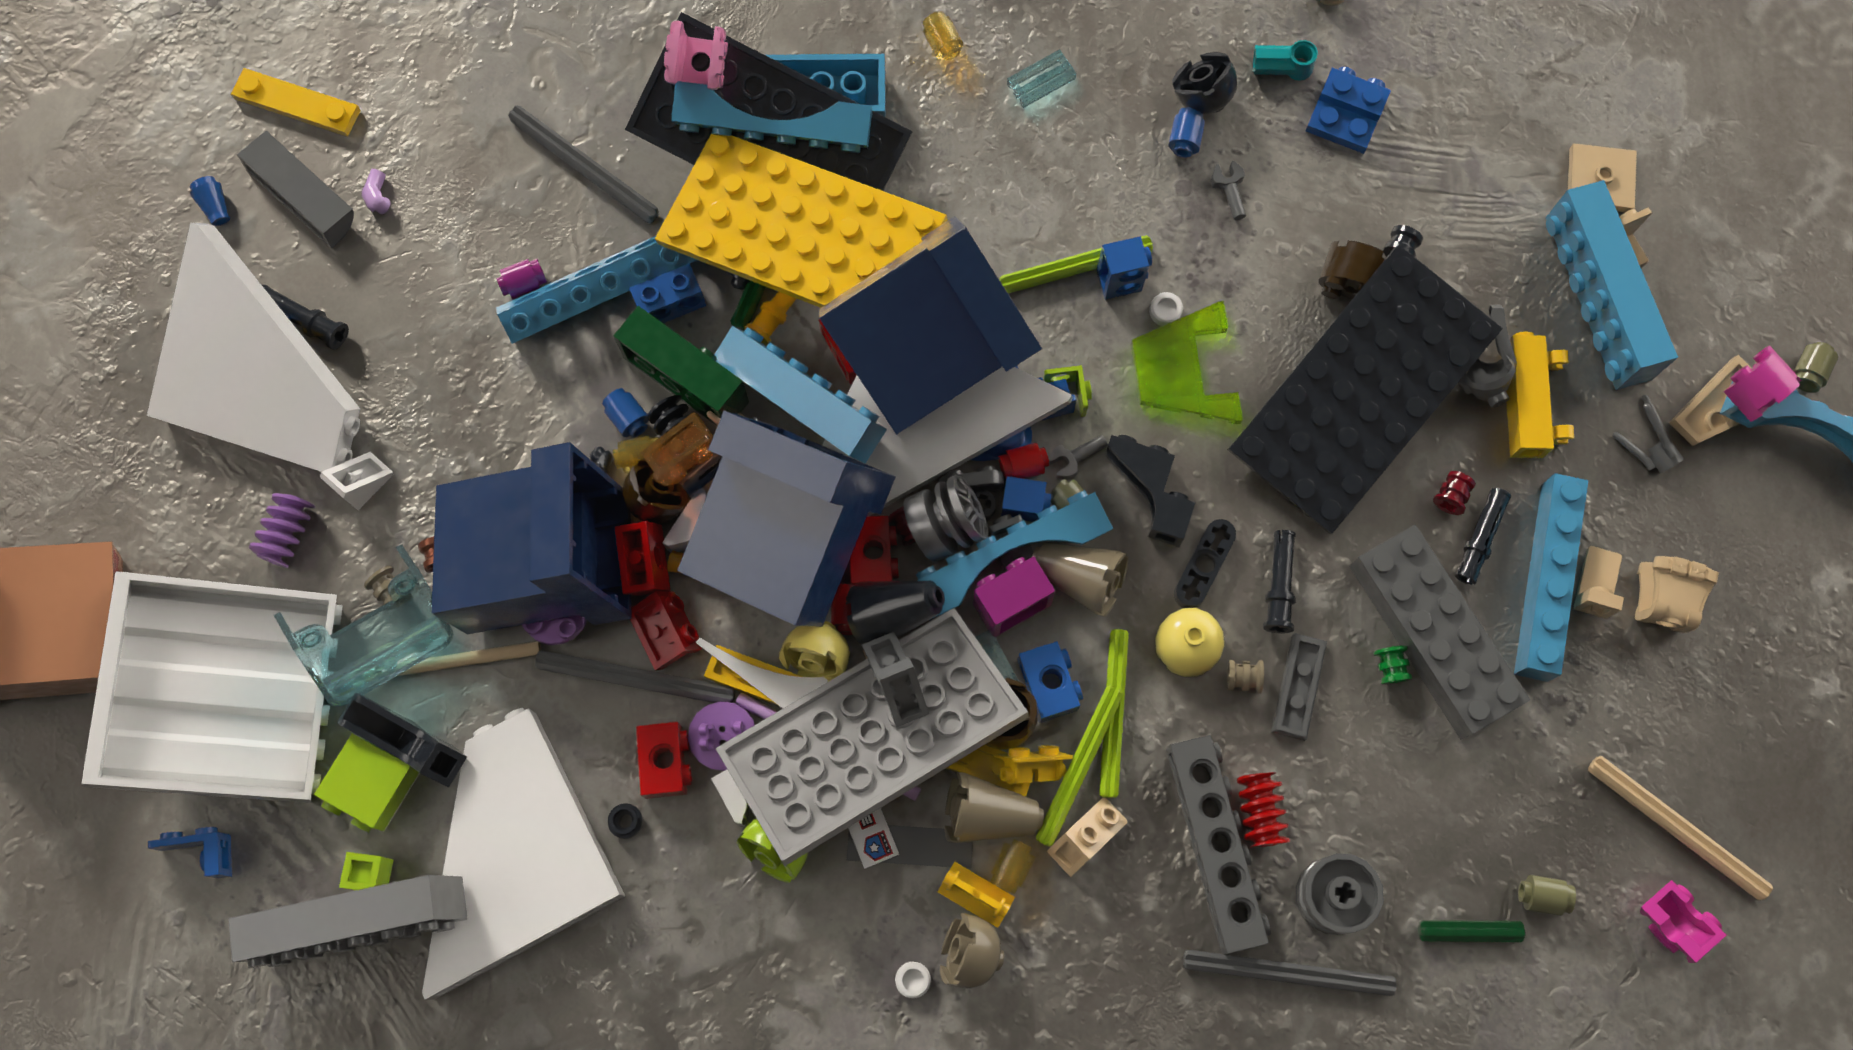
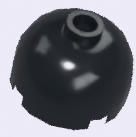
(1206, 84)

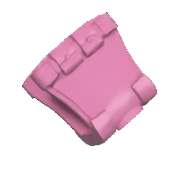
(682, 51)

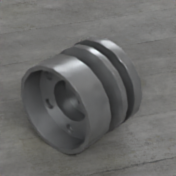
(945, 518)

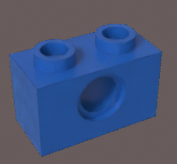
(1050, 660)

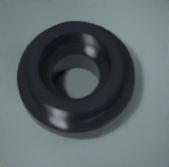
(616, 815)

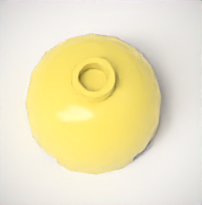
(1189, 642)
(816, 651)

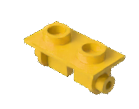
(1020, 762)
(976, 894)

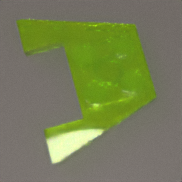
(1170, 367)

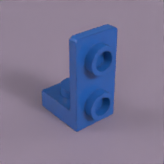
(214, 859)

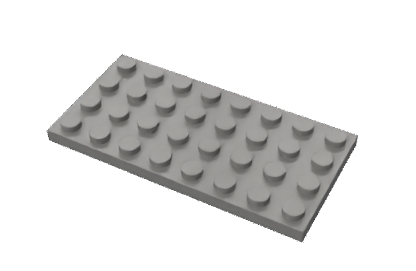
(842, 755)

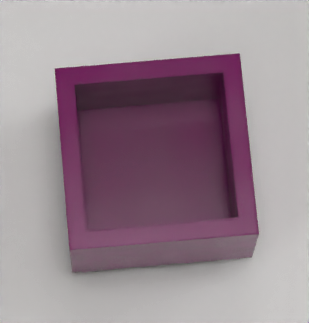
(1013, 595)

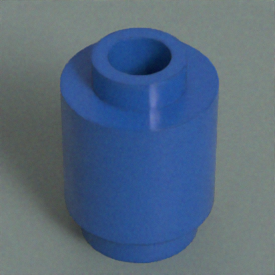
(1186, 132)
(625, 413)

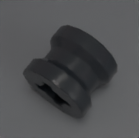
(1406, 237)

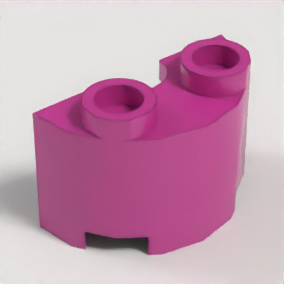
(1762, 385)
(1680, 924)

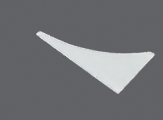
(776, 686)

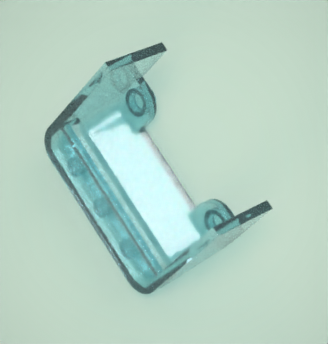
(374, 645)

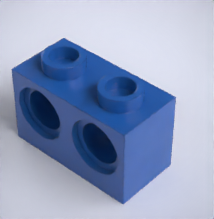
(1123, 267)
(669, 294)

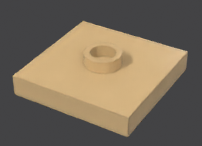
(1613, 165)

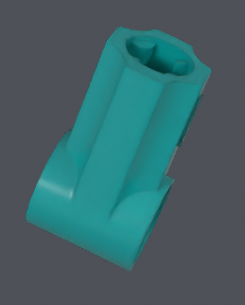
(1282, 60)

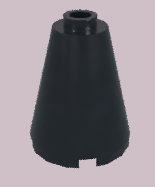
(891, 607)

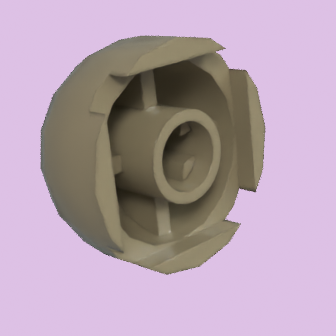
(972, 952)

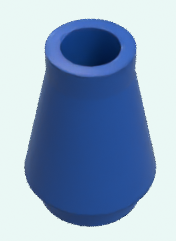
(210, 199)

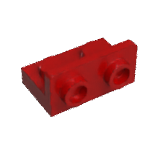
(664, 628)

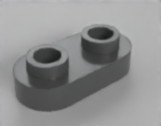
(984, 479)

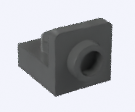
(999, 530)

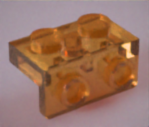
(679, 450)

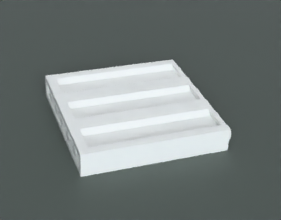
(207, 691)

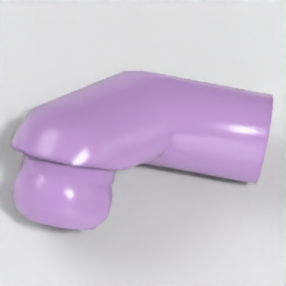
(372, 194)

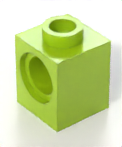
(365, 871)

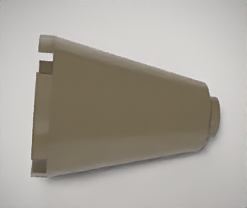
(1084, 573)
(988, 811)

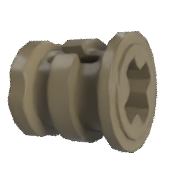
(379, 583)
(1245, 676)

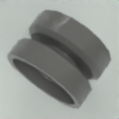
(1359, 888)

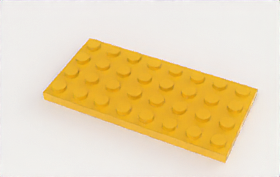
(788, 221)

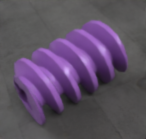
(280, 528)

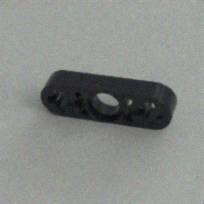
(1207, 539)

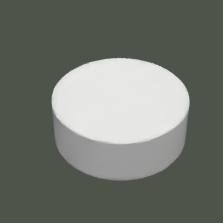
(1165, 308)
(913, 979)

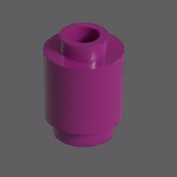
(521, 278)

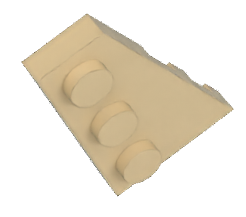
(1701, 415)

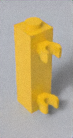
(1529, 402)

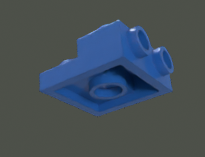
(1348, 109)

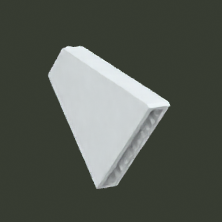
(243, 368)
(958, 429)
(521, 854)

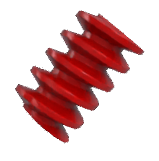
(1262, 809)

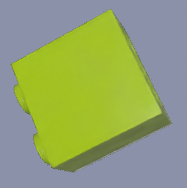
(366, 784)

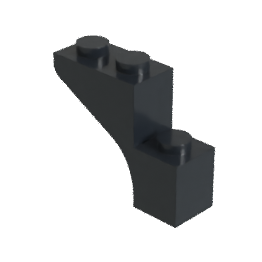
(1148, 471)
(402, 739)

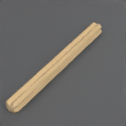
(1680, 828)

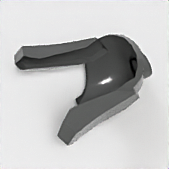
(1492, 380)

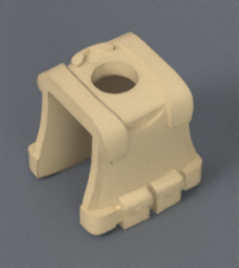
(1674, 592)

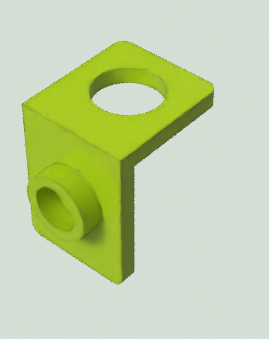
(1074, 373)

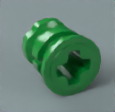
(1393, 664)

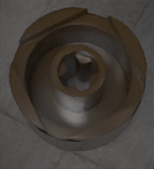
(1348, 268)

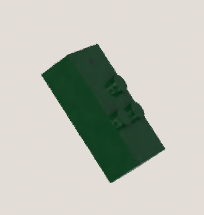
(680, 366)

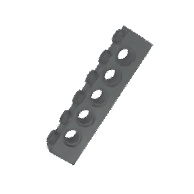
(1220, 898)

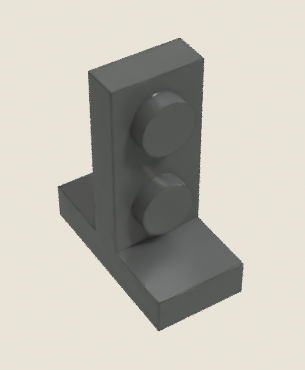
(896, 679)

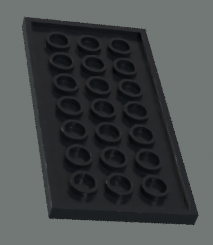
(769, 92)
(1364, 389)

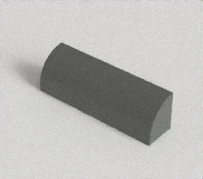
(297, 188)

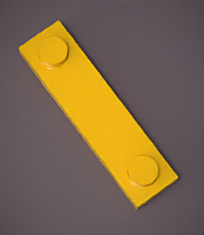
(295, 102)

